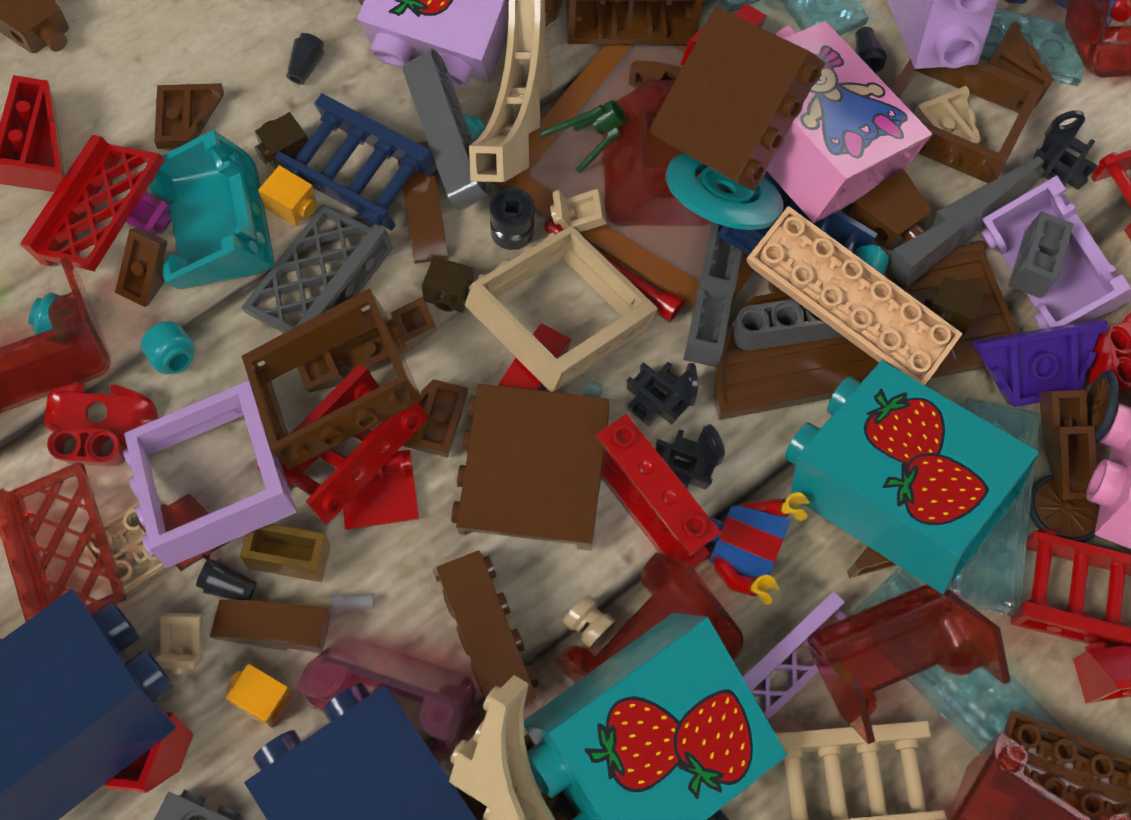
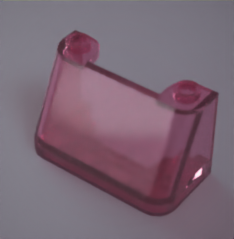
(444, 693)

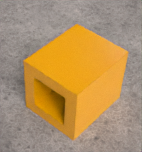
(288, 196)
(258, 695)

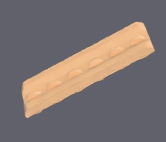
(852, 297)

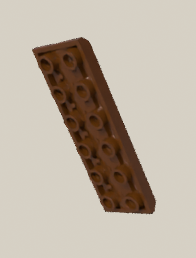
(1073, 768)

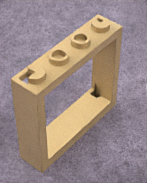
(597, 271)

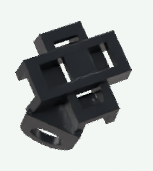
(1057, 160)
(679, 392)
(702, 456)

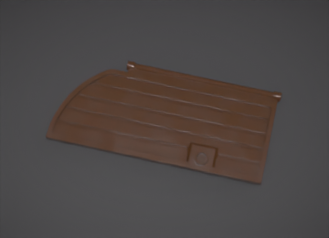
(813, 370)

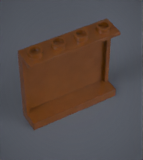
(736, 97)
(532, 465)

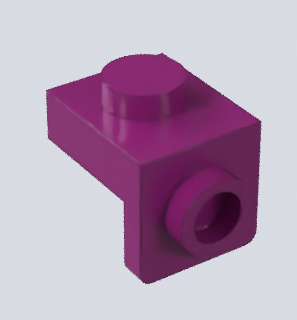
(150, 215)

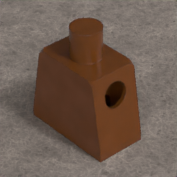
(33, 24)
(893, 210)

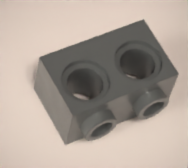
(1041, 254)

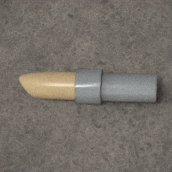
(341, 603)

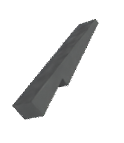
(958, 222)
(713, 299)

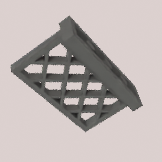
(338, 285)

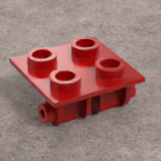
(386, 497)

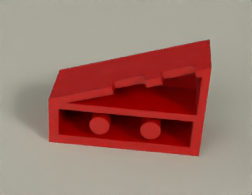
(30, 137)

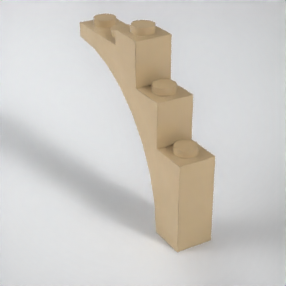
(504, 143)
(496, 761)

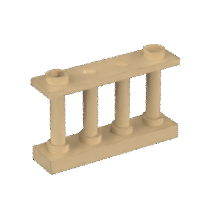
(829, 747)

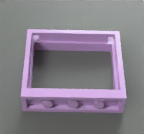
(224, 523)

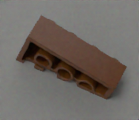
(483, 623)

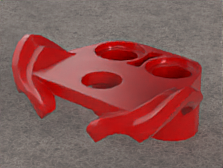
(1114, 354)
(68, 418)

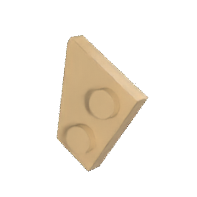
(951, 114)

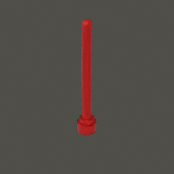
(667, 303)

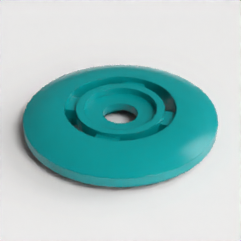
(737, 210)

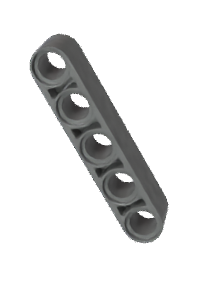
(444, 127)
(772, 333)

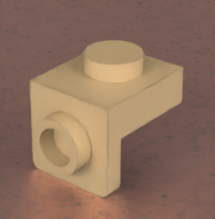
(579, 211)
(180, 642)

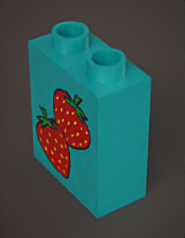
(909, 473)
(654, 730)

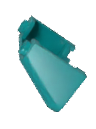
(214, 213)

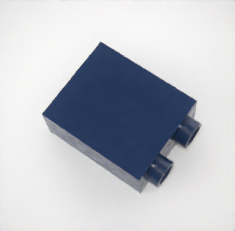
(73, 707)
(355, 767)

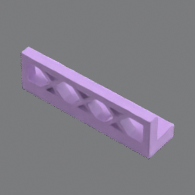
(786, 648)

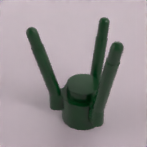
(604, 118)

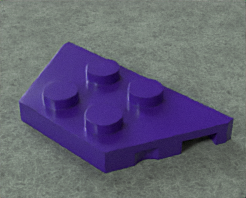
(1040, 360)

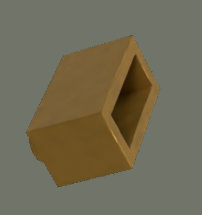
(286, 552)

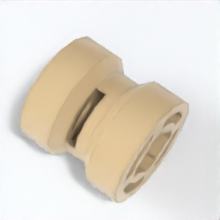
(589, 621)

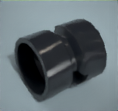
(512, 218)

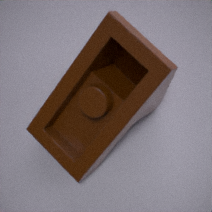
(141, 267)

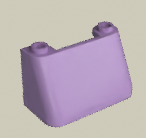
(1086, 279)

